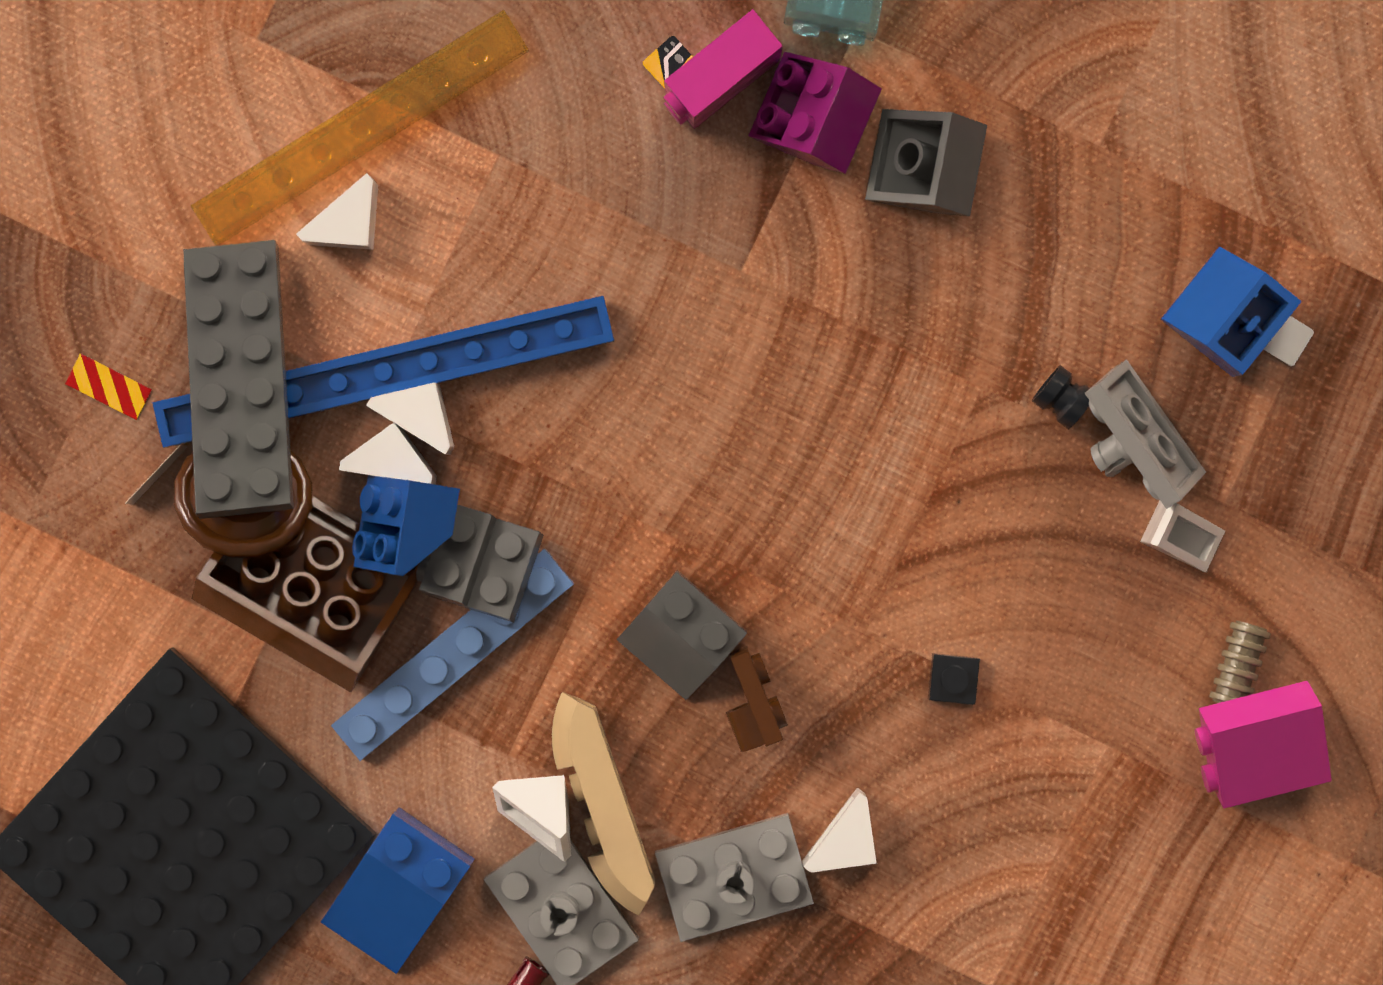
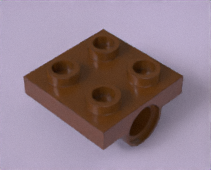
(760, 718)

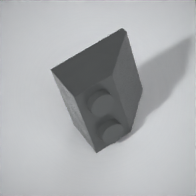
(926, 161)
(682, 635)

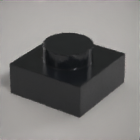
(953, 678)

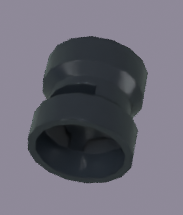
(1066, 399)

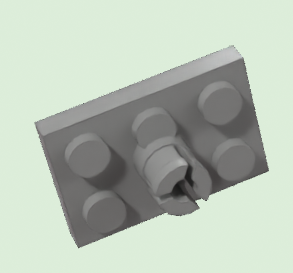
(1141, 437)
(734, 877)
(561, 911)

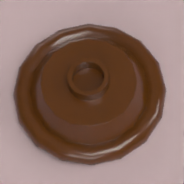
(244, 534)

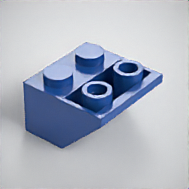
(1230, 311)
(402, 523)

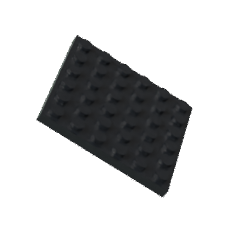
(180, 836)

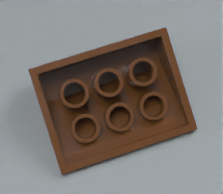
(310, 597)

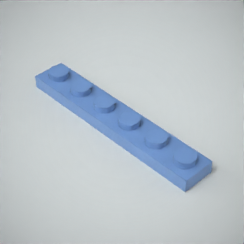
(444, 663)

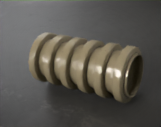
(1240, 662)

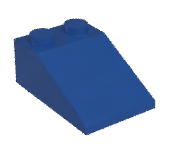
(397, 890)

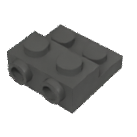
(481, 564)

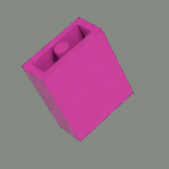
(721, 70)
(1263, 744)

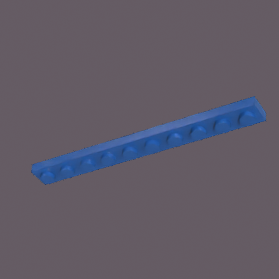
(422, 362)

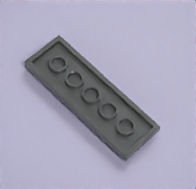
(237, 379)

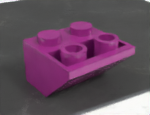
(815, 111)

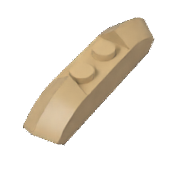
(582, 743)

